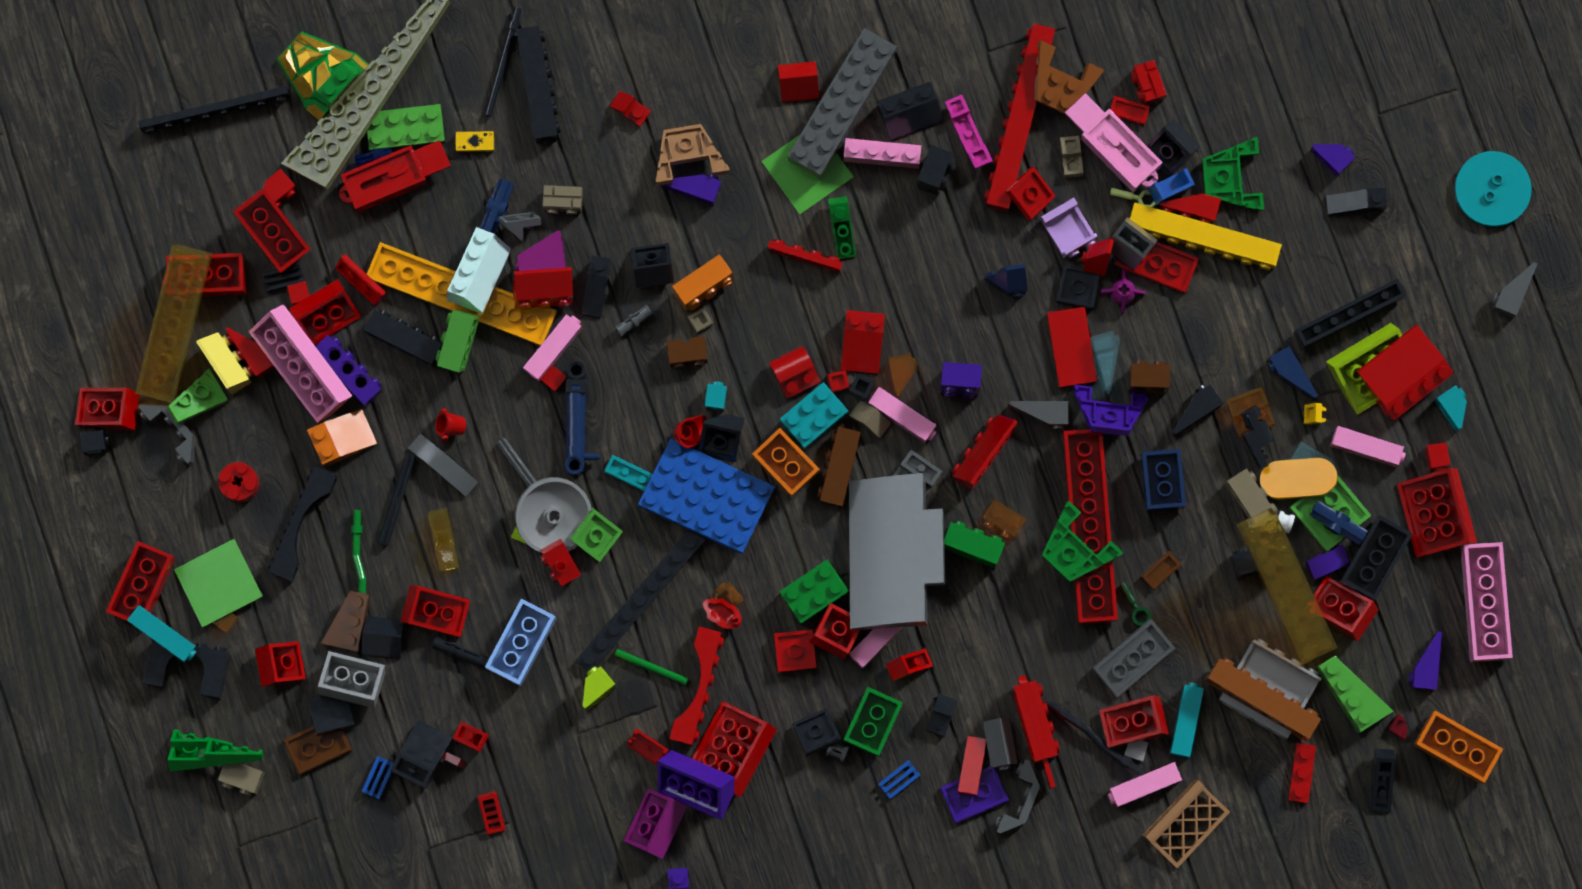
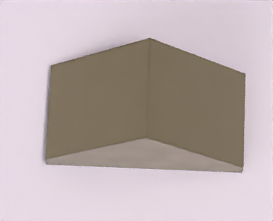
(870, 419)

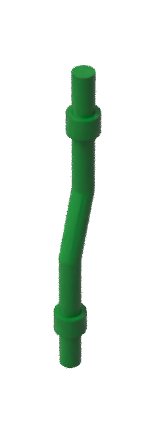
(356, 529)

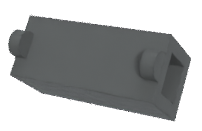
(1000, 743)

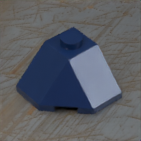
(1009, 280)

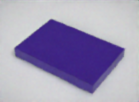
(965, 806)

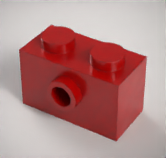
(560, 562)

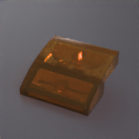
(1244, 401)

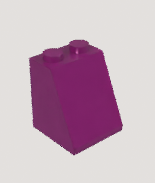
(543, 255)

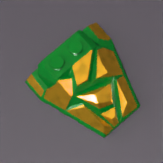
(319, 71)

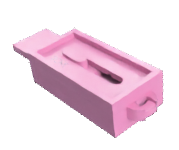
(1115, 144)

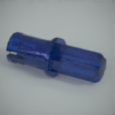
(371, 156)

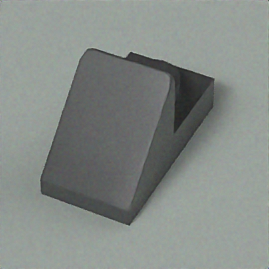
(517, 222)

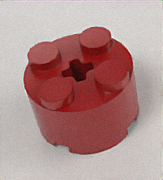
(249, 486)

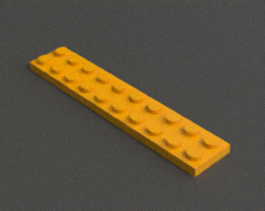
(431, 281)

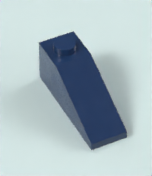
(1289, 370)

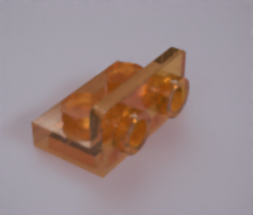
(1003, 519)

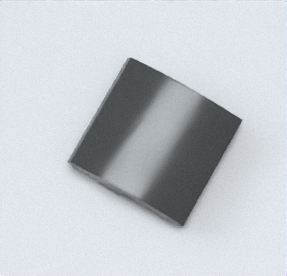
(916, 464)

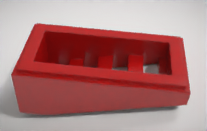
(487, 796)

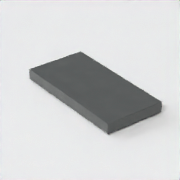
(1133, 658)

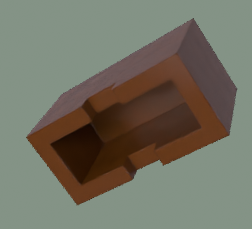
(687, 353)

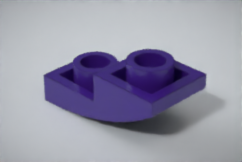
(1327, 562)

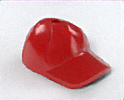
(691, 431)

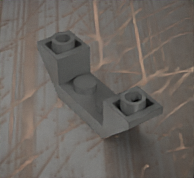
(186, 449)
(1027, 775)

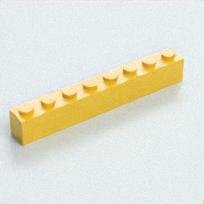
(1206, 237)

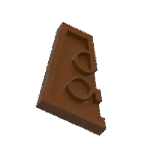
(349, 622)

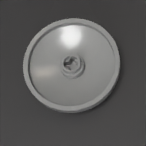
(550, 511)

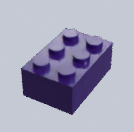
(960, 380)

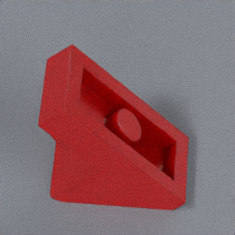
(630, 108)
(470, 736)

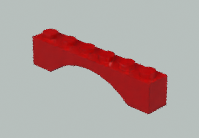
(685, 726)

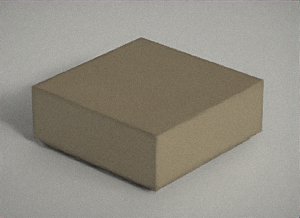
(700, 320)

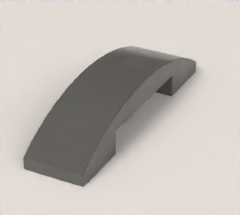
(443, 465)

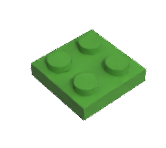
(595, 535)

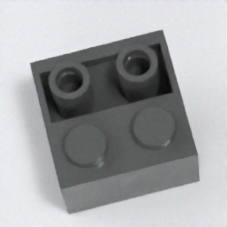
(1131, 243)

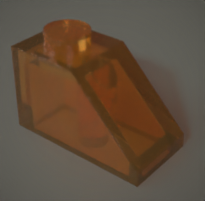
(902, 371)

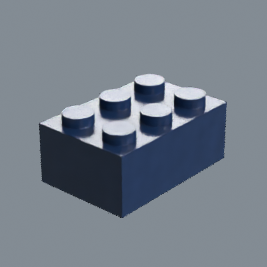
(1163, 480)

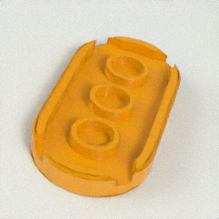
(1298, 478)

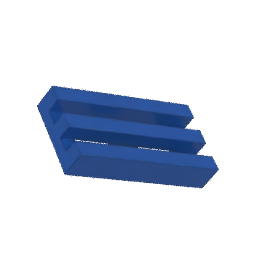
(371, 774)
(886, 789)

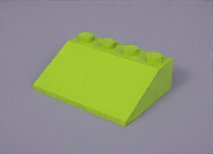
(1345, 366)

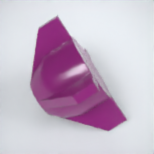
(1123, 291)

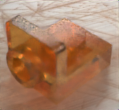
(733, 595)

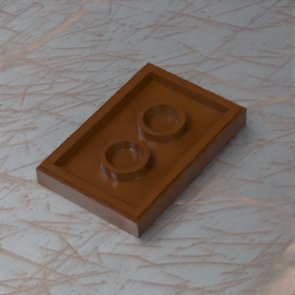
(312, 751)

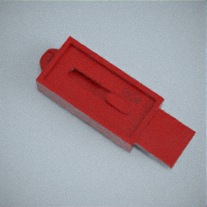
(392, 175)
(1036, 725)

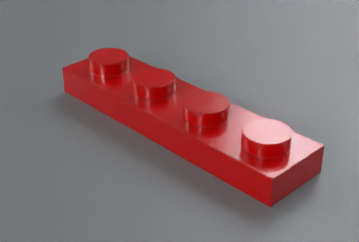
(796, 252)

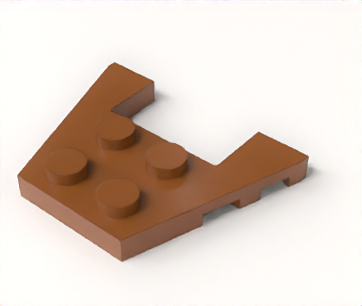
(1057, 88)

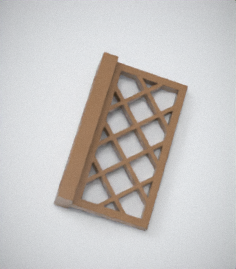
(1172, 813)

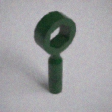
(1131, 600)

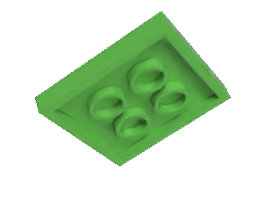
(1338, 499)

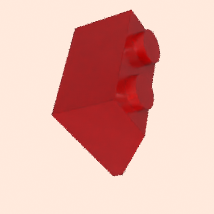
(280, 663)

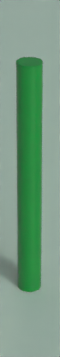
(651, 667)

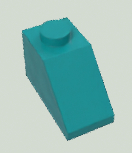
(1453, 406)

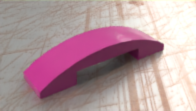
(967, 132)

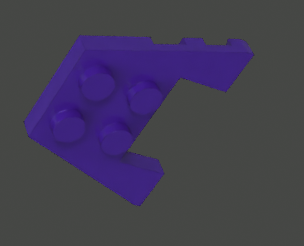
(1110, 417)

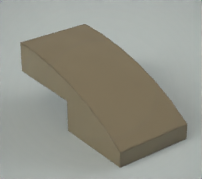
(1071, 156)

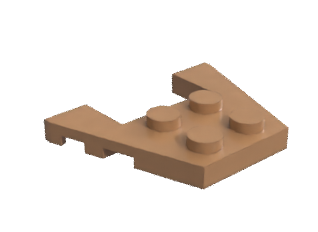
(686, 146)

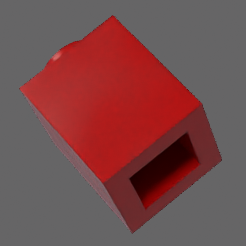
(1437, 457)

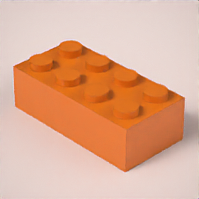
(1458, 747)

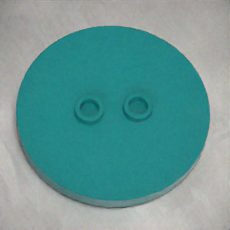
(1492, 189)

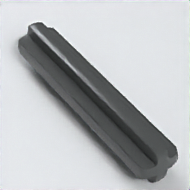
(516, 461)

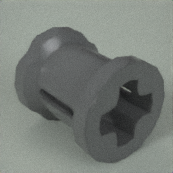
(841, 755)

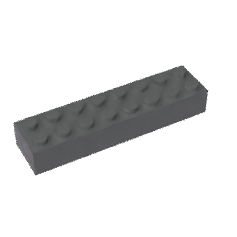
(842, 103)

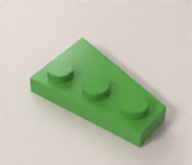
(197, 399)

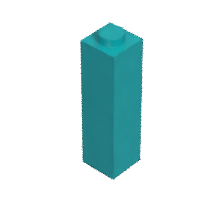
(162, 634)
(1186, 720)

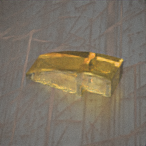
(443, 539)

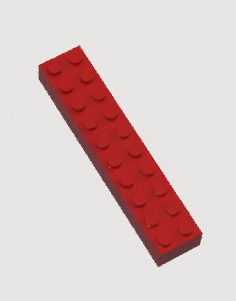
(1088, 493)

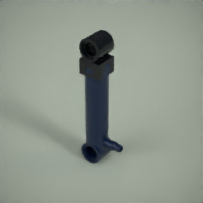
(575, 420)

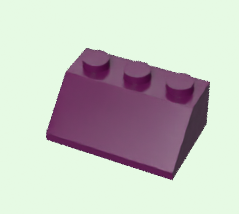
(655, 823)

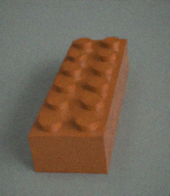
(1262, 699)

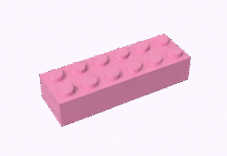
(300, 363)
(1486, 602)

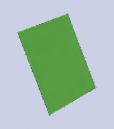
(800, 186)
(218, 582)

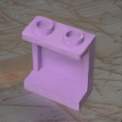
(1068, 229)

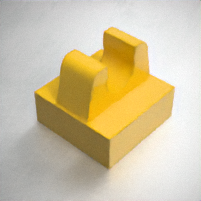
(1313, 413)

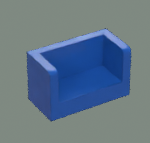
(1171, 186)

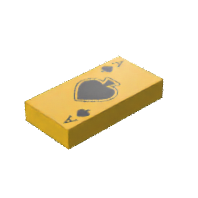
(474, 141)

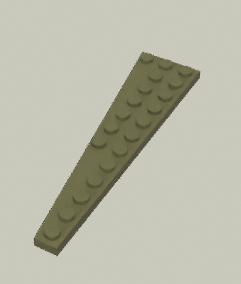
(339, 133)

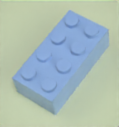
(520, 642)

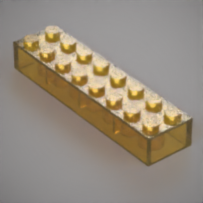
(173, 323)
(1286, 585)

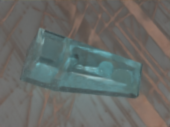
(1106, 351)

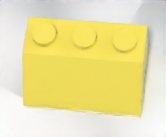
(224, 362)

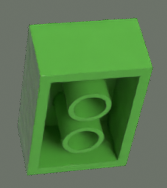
(457, 340)

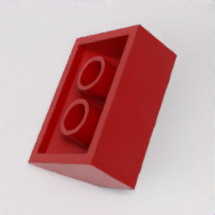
(543, 288)
(325, 312)

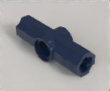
(497, 206)
(1338, 523)

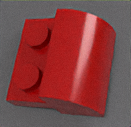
(794, 372)

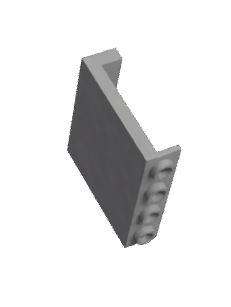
(1278, 673)

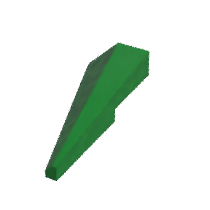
(195, 752)

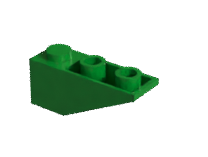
(841, 227)

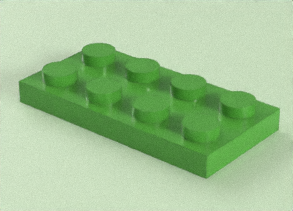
(406, 127)

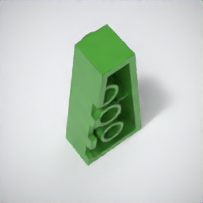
(1354, 697)

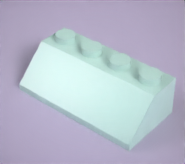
(478, 271)

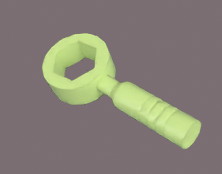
(1129, 195)

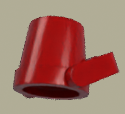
(449, 424)

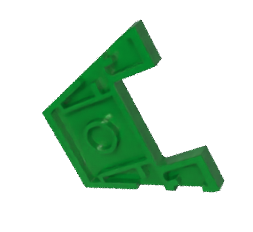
(1224, 179)
(1070, 554)

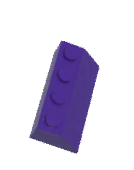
(695, 784)

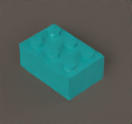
(813, 416)

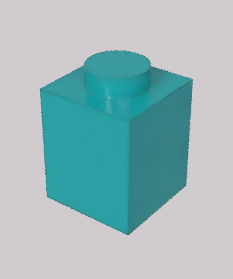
(716, 396)

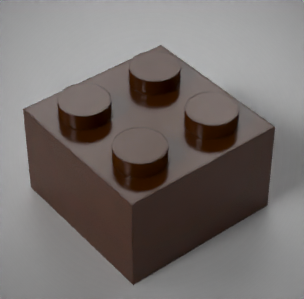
(1149, 377)

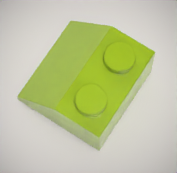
(596, 687)

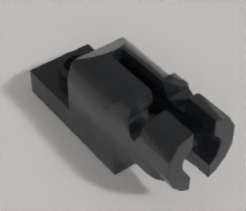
(1257, 435)

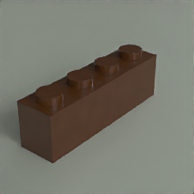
(839, 468)

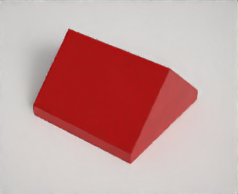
(798, 81)

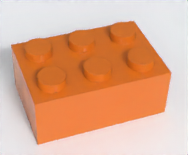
(703, 283)
(785, 463)

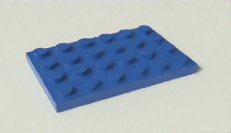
(706, 496)

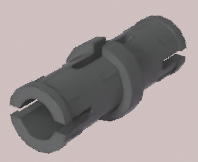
(633, 320)

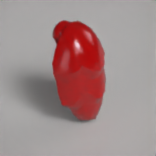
(722, 613)

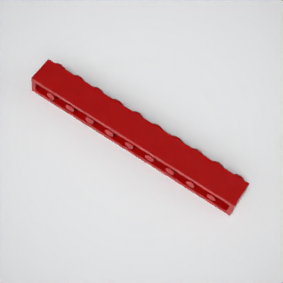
(1018, 123)

